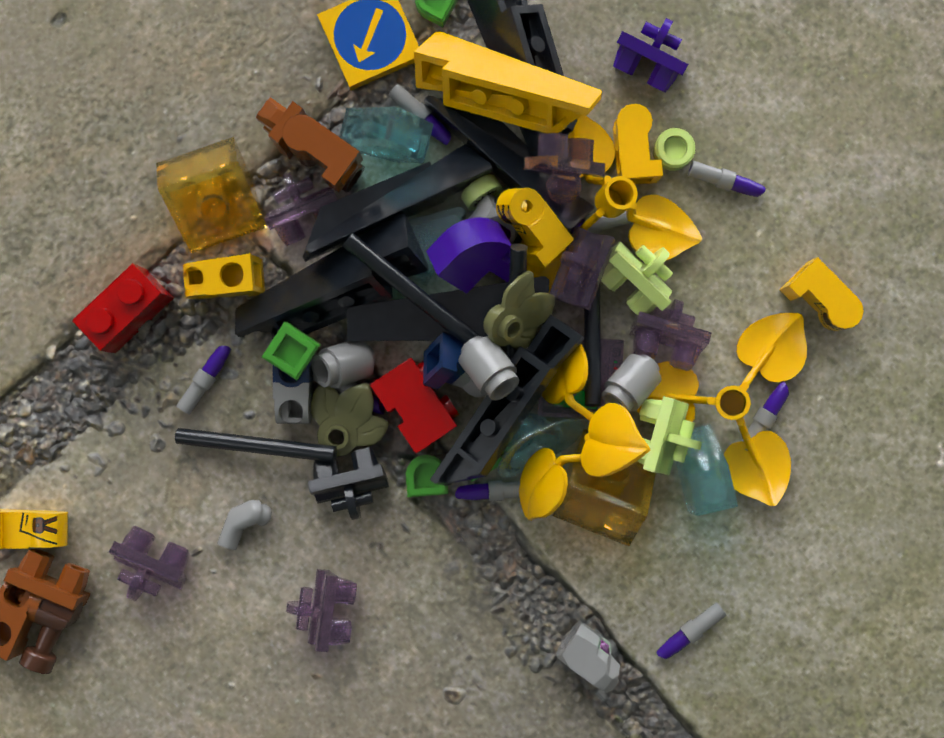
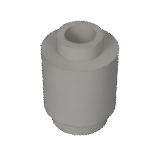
(343, 364)
(488, 367)
(632, 382)

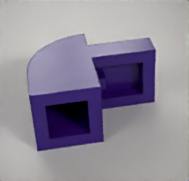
(470, 252)

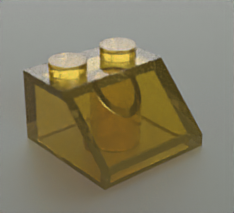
(210, 195)
(609, 504)

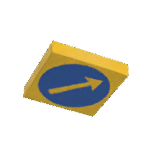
(369, 39)

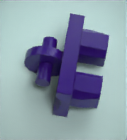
(666, 66)

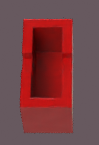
(122, 309)
(423, 413)

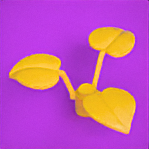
(655, 218)
(778, 351)
(608, 447)

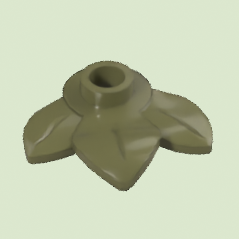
(519, 314)
(348, 413)

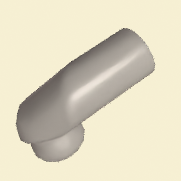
(240, 518)

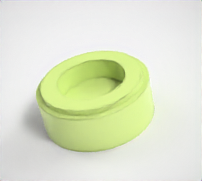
(674, 148)
(479, 189)

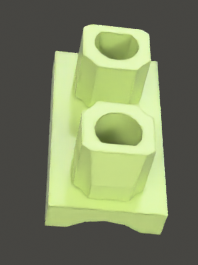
(650, 290)
(670, 435)

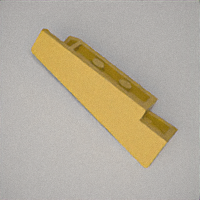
(500, 85)

